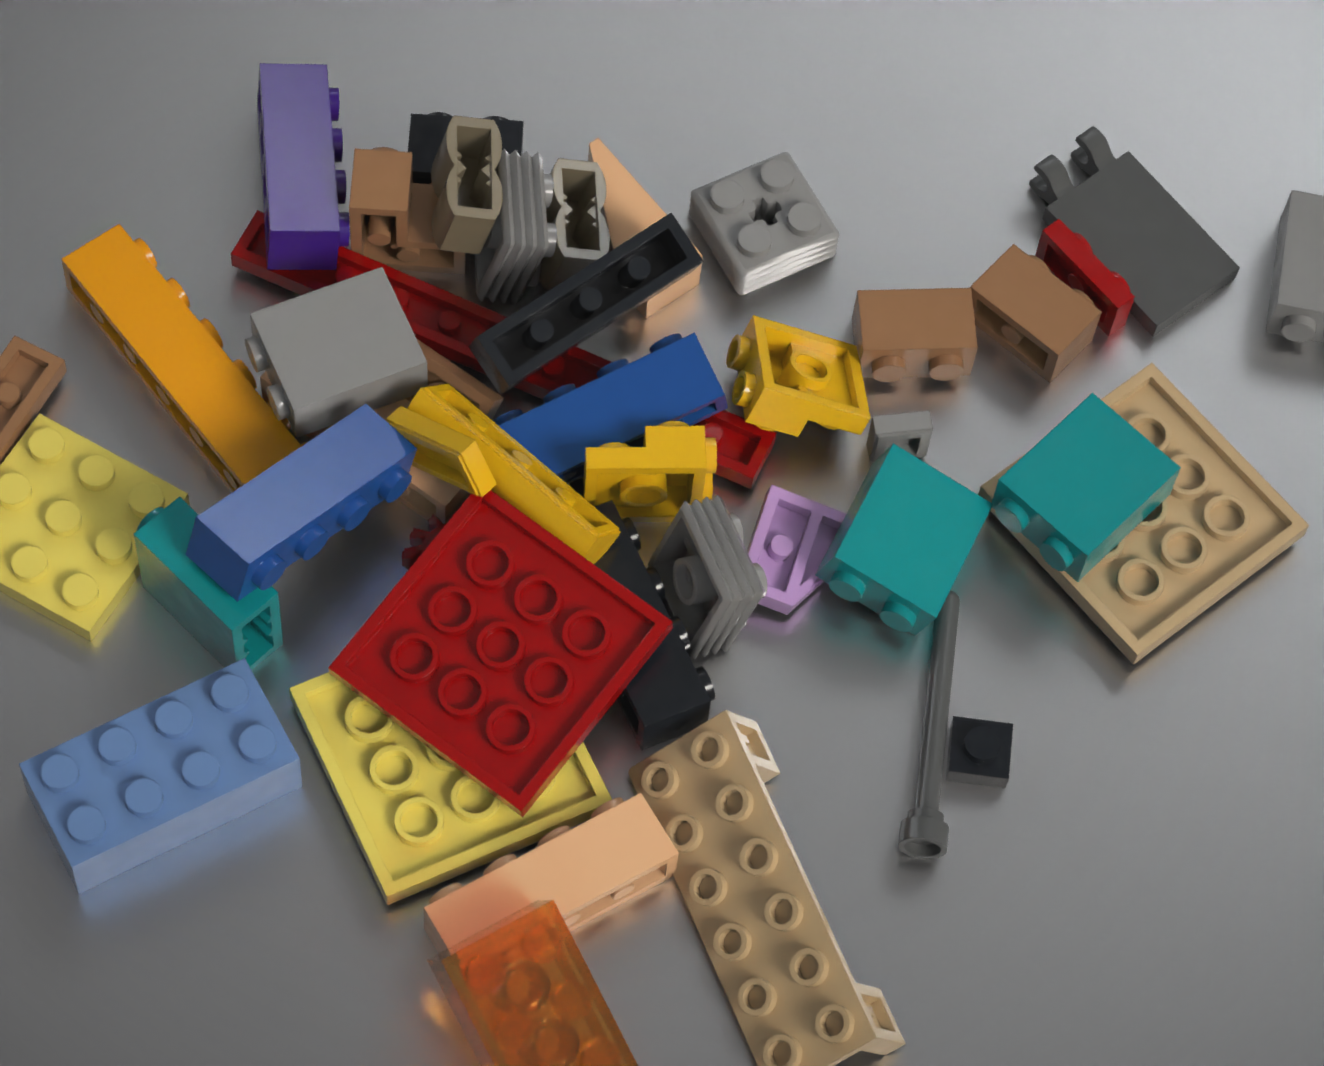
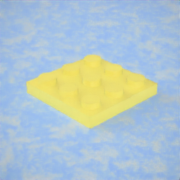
(72, 525)

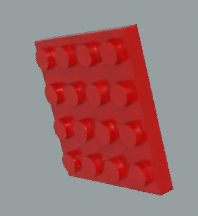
(501, 649)

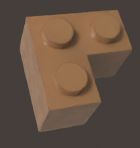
(394, 215)

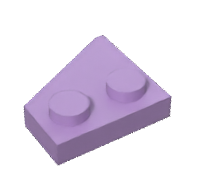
(790, 546)

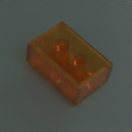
(529, 995)

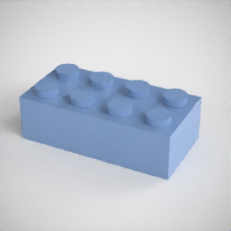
(161, 775)

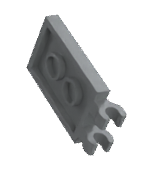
(1135, 230)

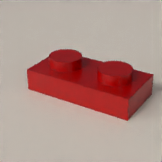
(1074, 263)

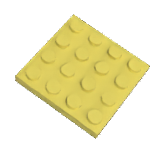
(413, 808)

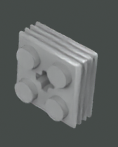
(733, 223)
(520, 232)
(708, 575)

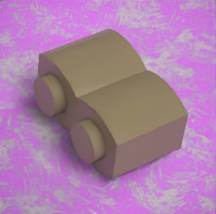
(466, 185)
(580, 225)

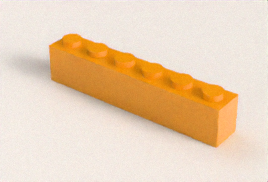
(177, 356)

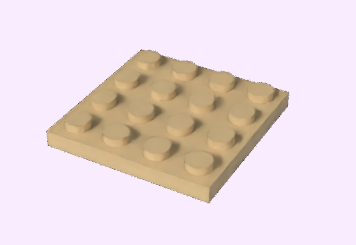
(1194, 545)

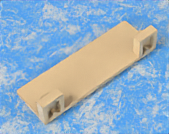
(757, 901)

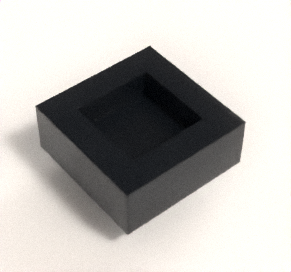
(979, 752)

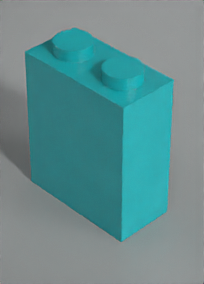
(1084, 487)
(903, 541)
(195, 600)

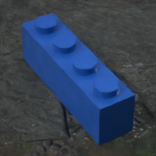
(660, 387)
(301, 503)

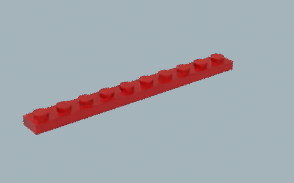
(452, 323)

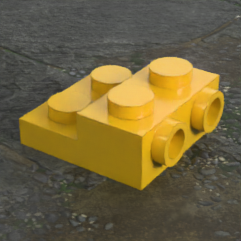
(796, 378)
(655, 478)

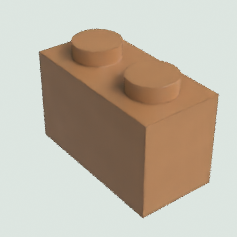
(1033, 312)
(915, 333)

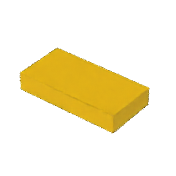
(444, 452)

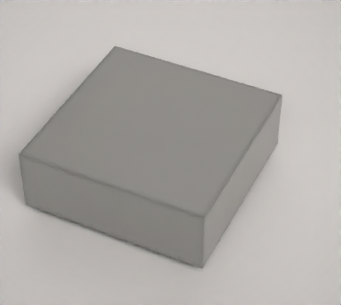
(907, 430)

